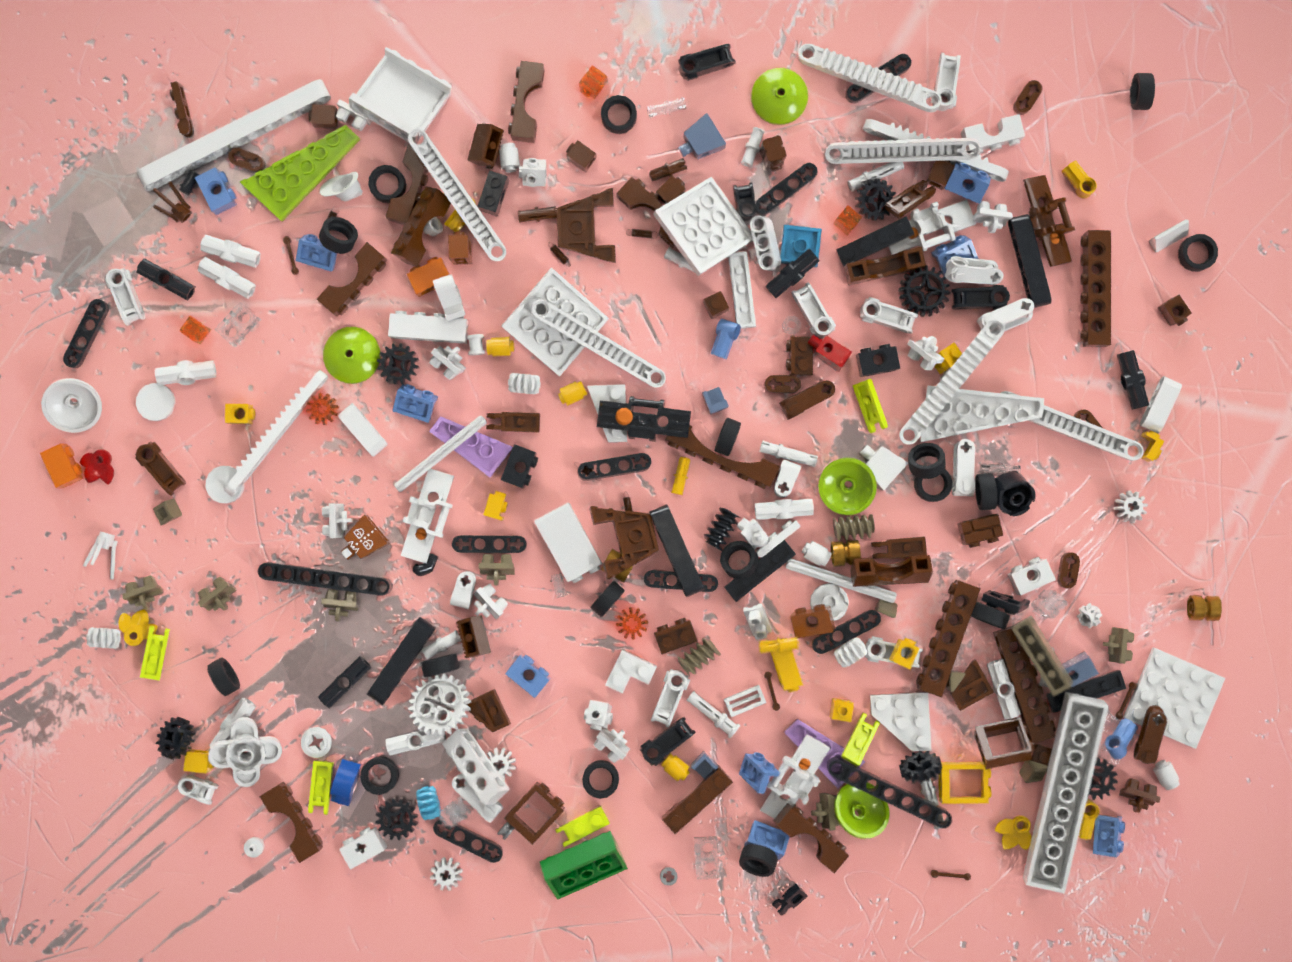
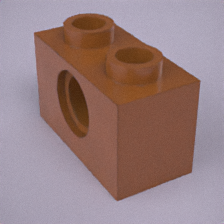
(460, 248)
(803, 628)

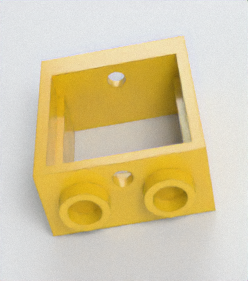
(787, 670)
(944, 783)

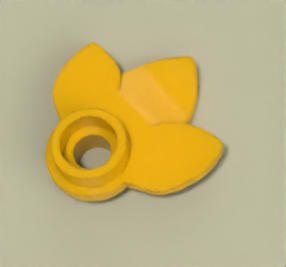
(136, 624)
(1012, 834)

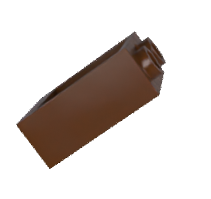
(998, 728)
(521, 826)

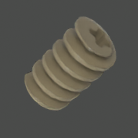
(854, 527)
(698, 656)

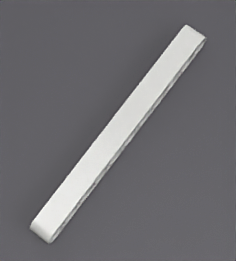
(233, 135)

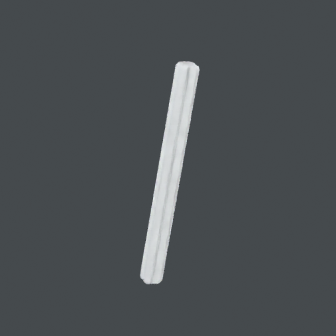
(440, 453)
(840, 580)

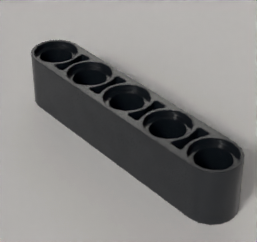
(1029, 260)
(676, 550)
(401, 661)

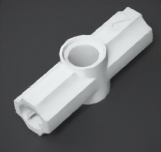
(230, 251)
(226, 277)
(185, 372)
(784, 509)
(1007, 700)
(243, 709)
(404, 742)

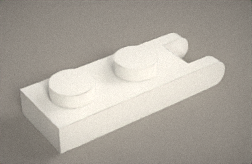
(775, 539)

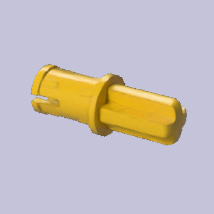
(681, 475)
(778, 645)

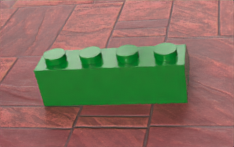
(583, 865)

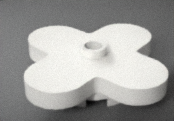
(245, 765)

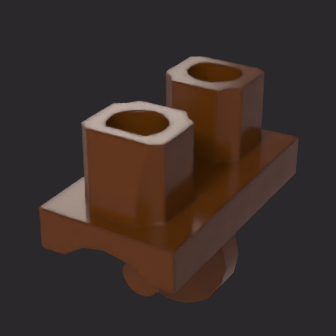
(1137, 798)

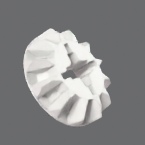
(308, 738)

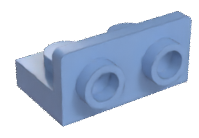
(960, 247)
(313, 253)
(414, 403)
(757, 771)
(1108, 836)
(769, 837)

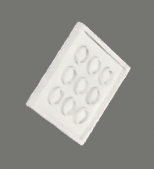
(704, 226)
(542, 340)
(1181, 690)

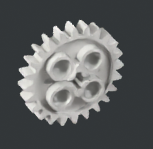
(432, 721)

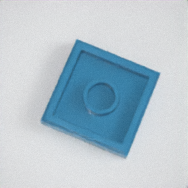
(797, 240)

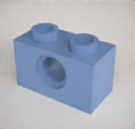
(208, 182)
(973, 191)
(532, 686)

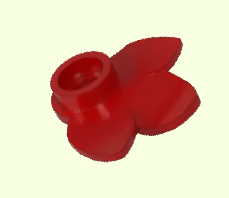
(95, 468)

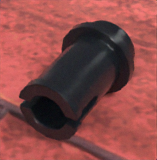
(189, 183)

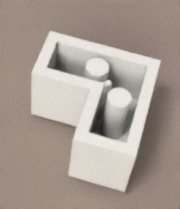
(629, 666)

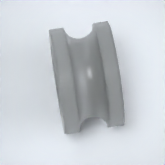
(506, 830)
(663, 879)

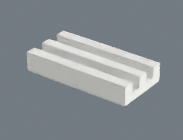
(740, 694)

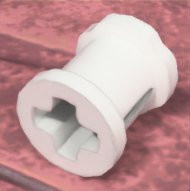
(476, 344)

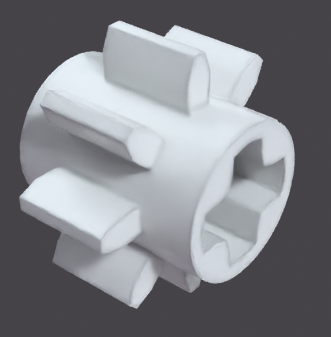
(1089, 615)

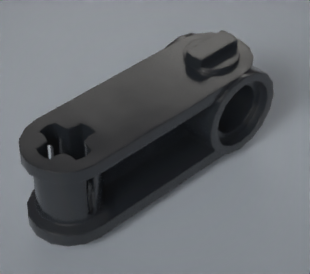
(706, 61)
(979, 297)
(667, 741)

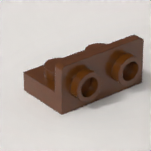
(800, 356)
(675, 636)

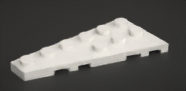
(981, 410)

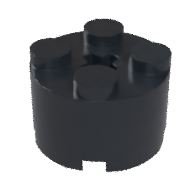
(1014, 493)

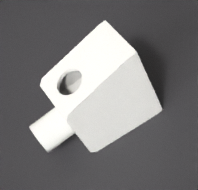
(883, 464)

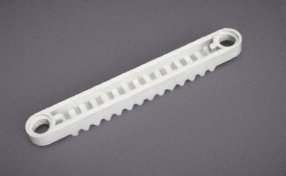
(869, 77)
(889, 132)
(903, 150)
(457, 194)
(598, 343)
(952, 381)
(1086, 432)
(274, 435)

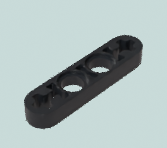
(895, 61)
(784, 187)
(89, 335)
(613, 463)
(489, 544)
(677, 586)
(847, 634)
(467, 842)

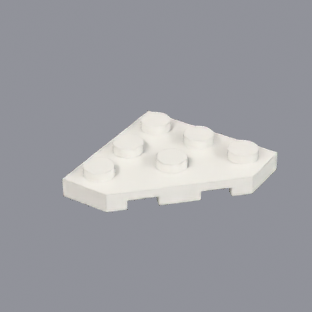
(905, 717)

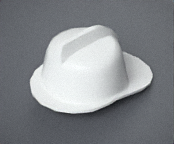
(343, 187)

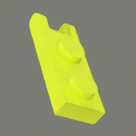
(870, 405)
(154, 655)
(859, 741)
(321, 785)
(584, 825)

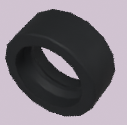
(1142, 91)
(618, 99)
(382, 170)
(342, 226)
(1208, 242)
(727, 436)
(929, 471)
(986, 491)
(934, 498)
(729, 550)
(607, 599)
(990, 615)
(440, 665)
(223, 676)
(365, 779)
(604, 793)
(758, 860)

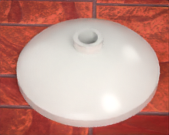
(70, 415)

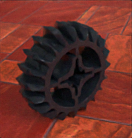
(925, 274)

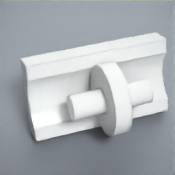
(344, 112)
(990, 218)
(927, 349)
(449, 358)
(337, 520)
(753, 533)
(495, 608)
(758, 621)
(614, 742)

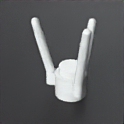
(104, 541)

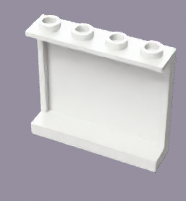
(401, 96)

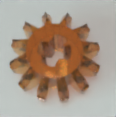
(320, 416)
(627, 628)

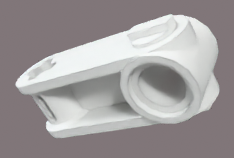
(947, 80)
(973, 271)
(125, 296)
(813, 310)
(1011, 315)
(888, 316)
(963, 469)
(885, 651)
(669, 697)
(488, 812)

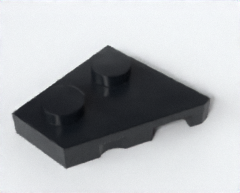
(1005, 601)

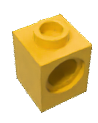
(231, 414)
(896, 654)
(841, 709)
(197, 761)

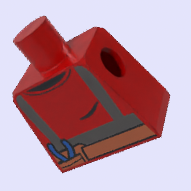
(835, 358)

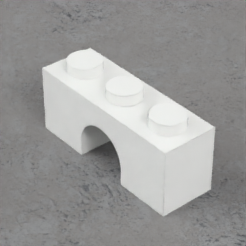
(1010, 133)

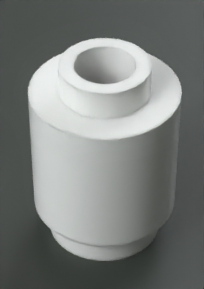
(509, 157)
(816, 553)
(1166, 774)

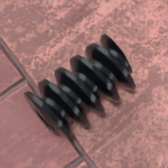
(720, 528)

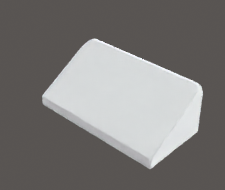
(1170, 236)

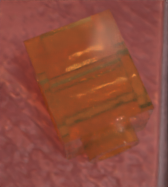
(593, 82)
(847, 220)
(195, 330)

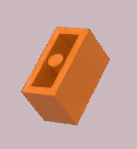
(422, 277)
(61, 465)

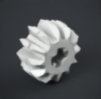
(524, 383)
(1136, 501)
(103, 638)
(850, 652)
(505, 758)
(439, 877)

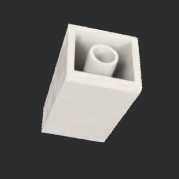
(568, 543)

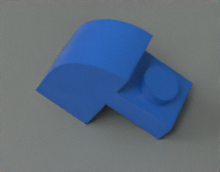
(345, 782)

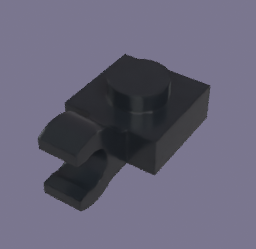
(791, 898)

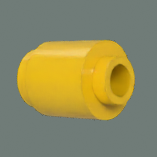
(500, 346)
(572, 393)
(675, 767)

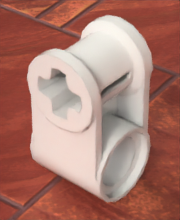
(787, 475)
(463, 594)
(201, 791)

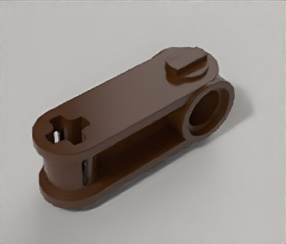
(804, 400)
(160, 467)
(1150, 735)

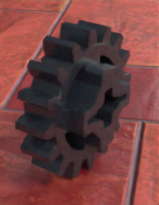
(876, 191)
(391, 369)
(175, 738)
(920, 767)
(1102, 773)
(390, 814)

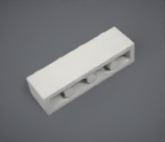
(427, 328)

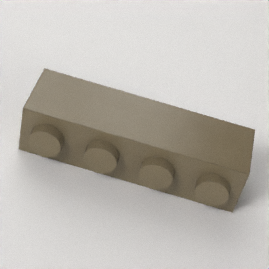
(1042, 655)

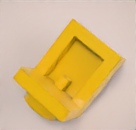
(950, 355)
(1153, 449)

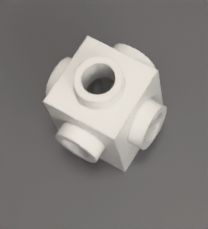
(533, 172)
(598, 708)

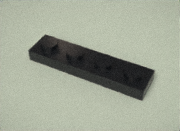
(875, 241)
(766, 566)
(1093, 688)

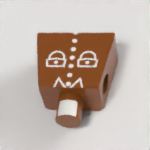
(364, 539)

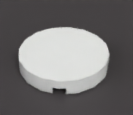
(155, 402)
(217, 481)
(832, 596)

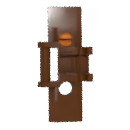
(1042, 220)

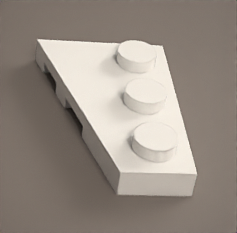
(610, 393)

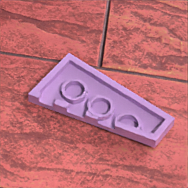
(478, 449)
(798, 731)

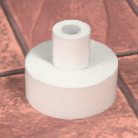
(433, 227)
(254, 847)

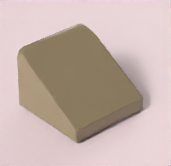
(167, 511)
(886, 608)
(954, 680)
(1033, 771)

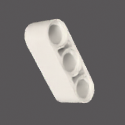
(772, 249)
(1160, 404)
(362, 430)

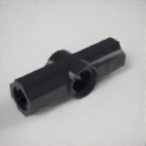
(792, 273)
(156, 274)
(1133, 379)
(336, 690)

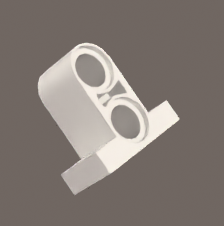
(449, 297)

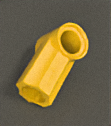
(1077, 178)
(455, 222)
(1088, 820)

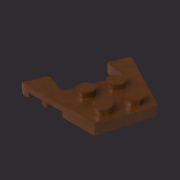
(577, 226)
(634, 537)

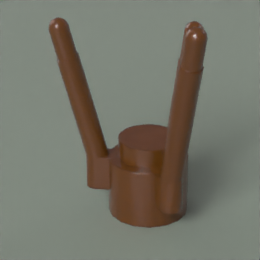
(181, 212)

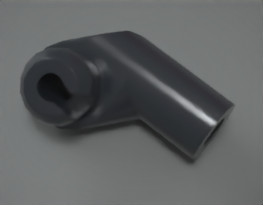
(424, 569)

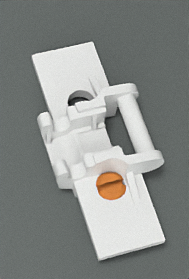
(932, 220)
(421, 513)
(802, 779)

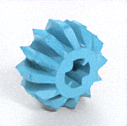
(428, 803)

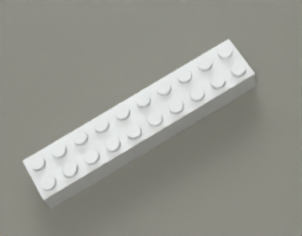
(1065, 792)

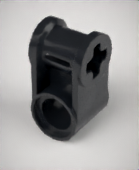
(745, 197)

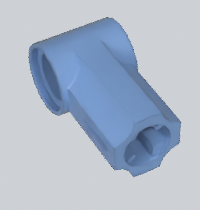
(726, 333)
(1120, 738)

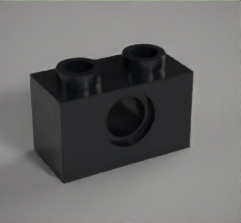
(493, 193)
(889, 357)
(518, 455)

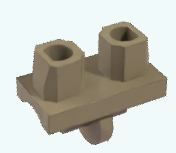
(496, 571)
(144, 594)
(218, 597)
(331, 601)
(1118, 645)
(825, 811)

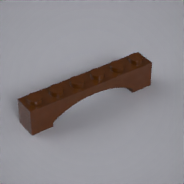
(760, 472)

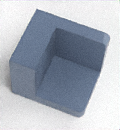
(715, 400)
(704, 764)

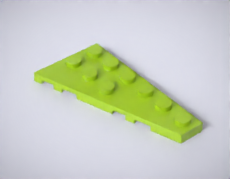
(296, 175)

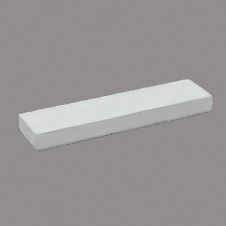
(742, 290)

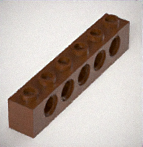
(1102, 241)
(950, 649)
(1046, 728)

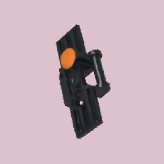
(643, 425)

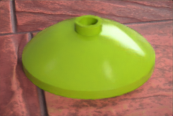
(779, 108)
(363, 360)
(847, 499)
(872, 812)

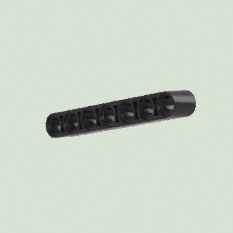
(316, 581)
(898, 794)

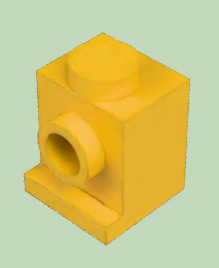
(496, 505)

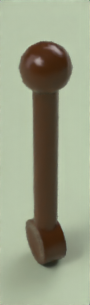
(287, 240)
(1132, 686)
(775, 706)
(934, 873)

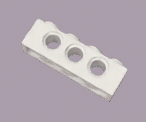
(484, 769)

